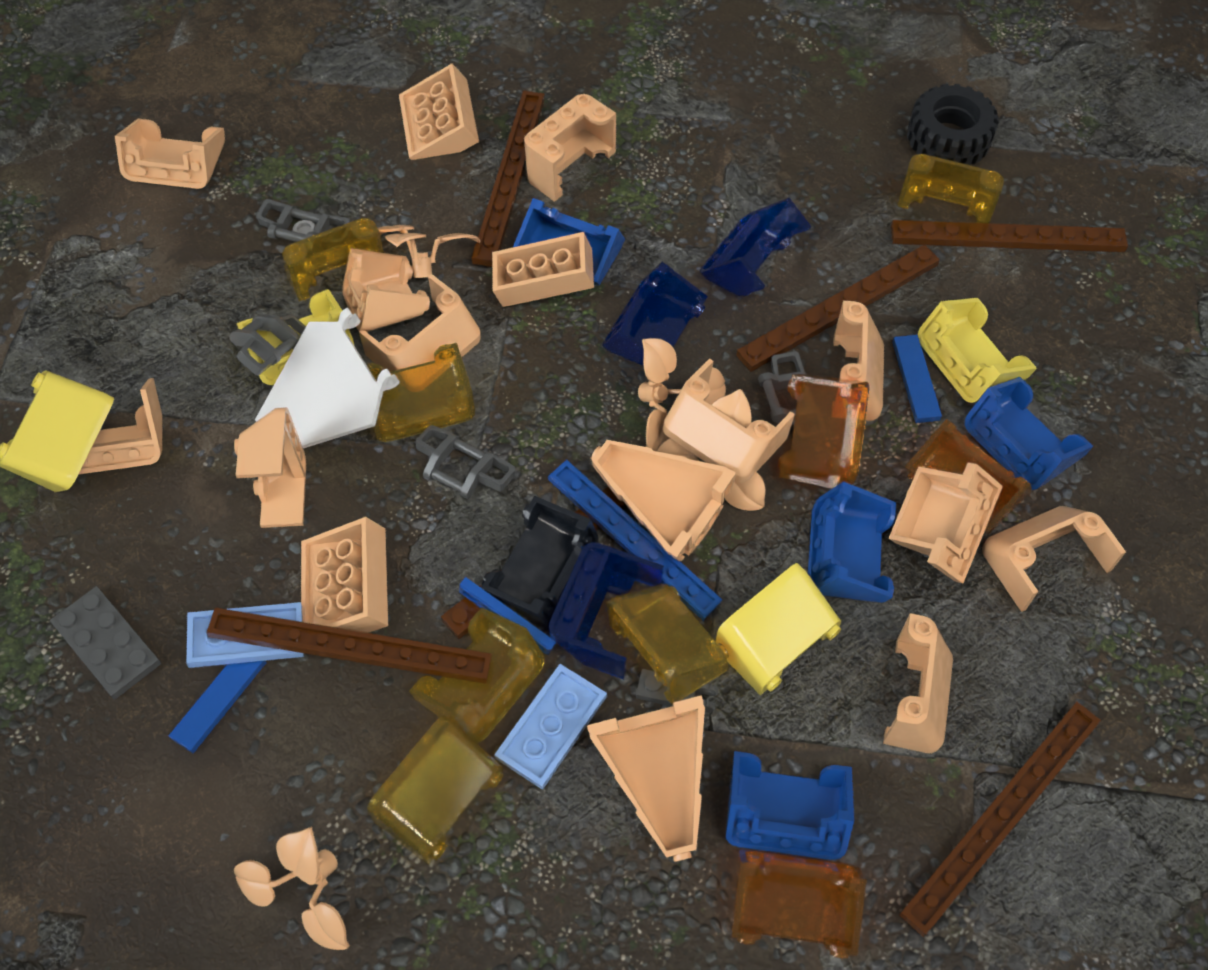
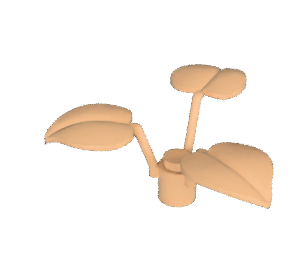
(420, 261)
(658, 362)
(745, 495)
(298, 854)

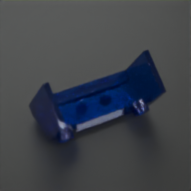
(750, 244)
(595, 573)

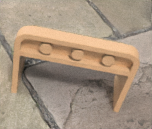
(451, 327)
(718, 437)
(130, 444)
(275, 456)
(1013, 548)

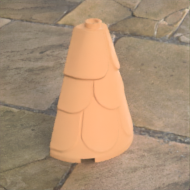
(665, 492)
(659, 769)

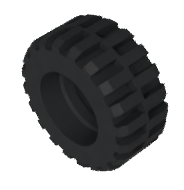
(954, 106)

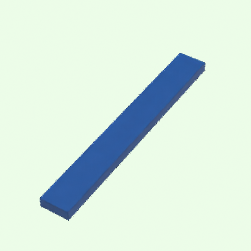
(633, 537)

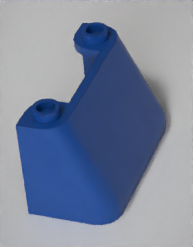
(547, 223)
(1019, 438)
(848, 542)
(790, 811)

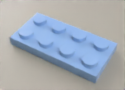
(211, 651)
(550, 726)

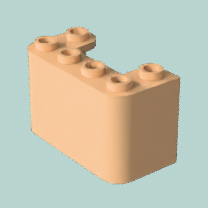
(571, 131)

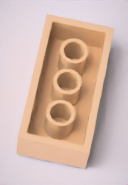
(543, 269)

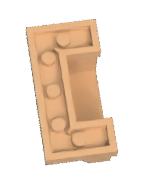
(947, 517)

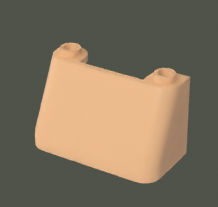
(157, 160)
(379, 291)
(862, 341)
(922, 719)

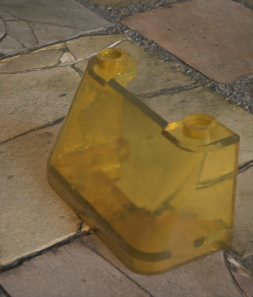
(952, 183)
(326, 252)
(426, 396)
(668, 639)
(513, 667)
(433, 789)

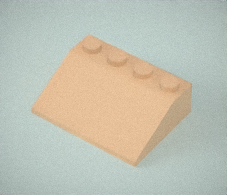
(438, 115)
(346, 577)

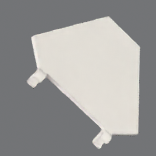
(328, 384)

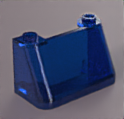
(656, 311)

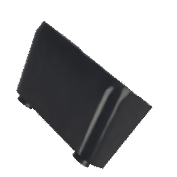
(541, 560)

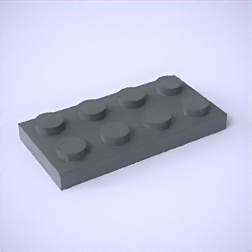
(105, 642)

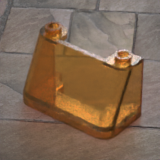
(826, 430)
(951, 452)
(798, 900)

